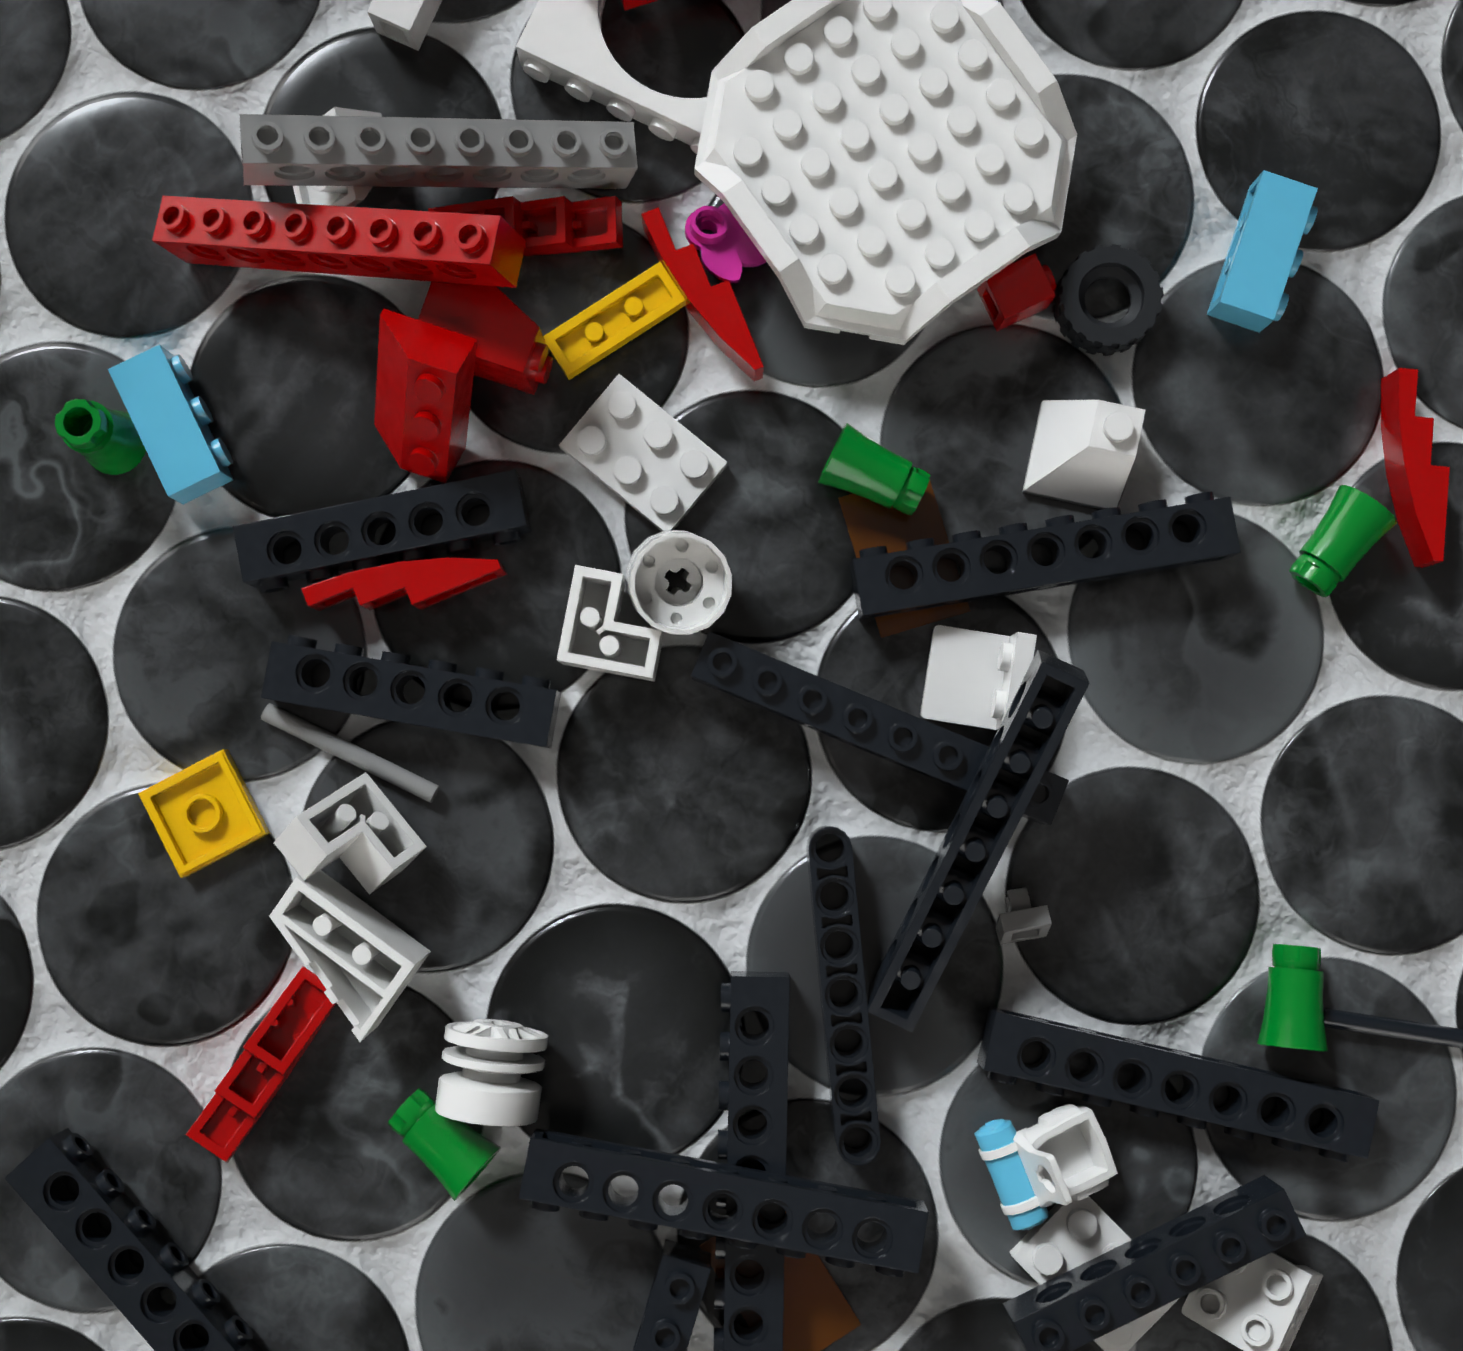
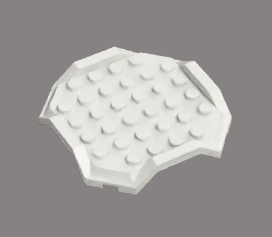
(887, 155)

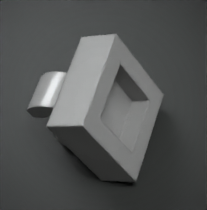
(1021, 920)

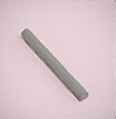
(350, 752)

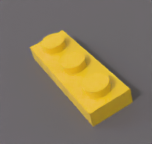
(614, 320)

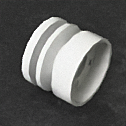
(683, 609)
(491, 1081)

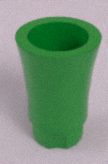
(100, 435)
(874, 472)
(1341, 540)
(1294, 1000)
(444, 1145)

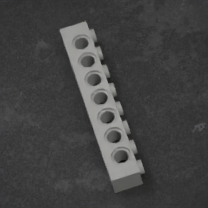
(435, 152)

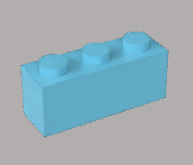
(1264, 252)
(172, 423)

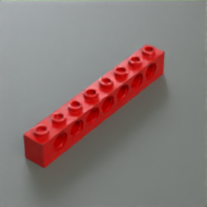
(342, 240)

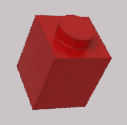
(1018, 291)

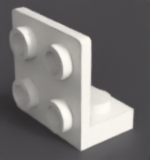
(974, 675)
(1256, 1304)

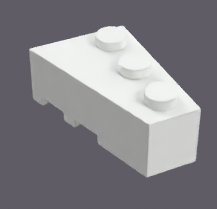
(349, 947)

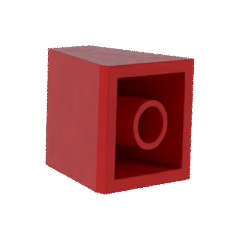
(508, 341)

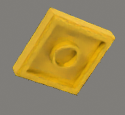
(204, 813)

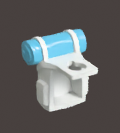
(1045, 1164)

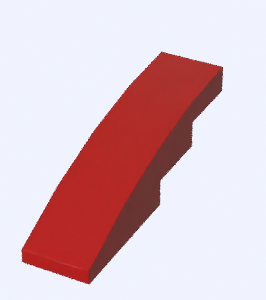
(555, 223)
(711, 306)
(1415, 485)
(422, 580)
(263, 1066)

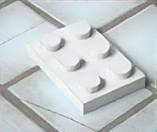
(643, 454)
(1071, 1238)

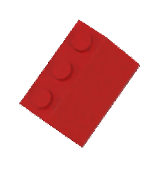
(423, 393)

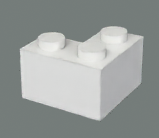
(596, 638)
(356, 827)

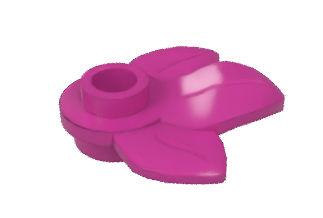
(725, 250)

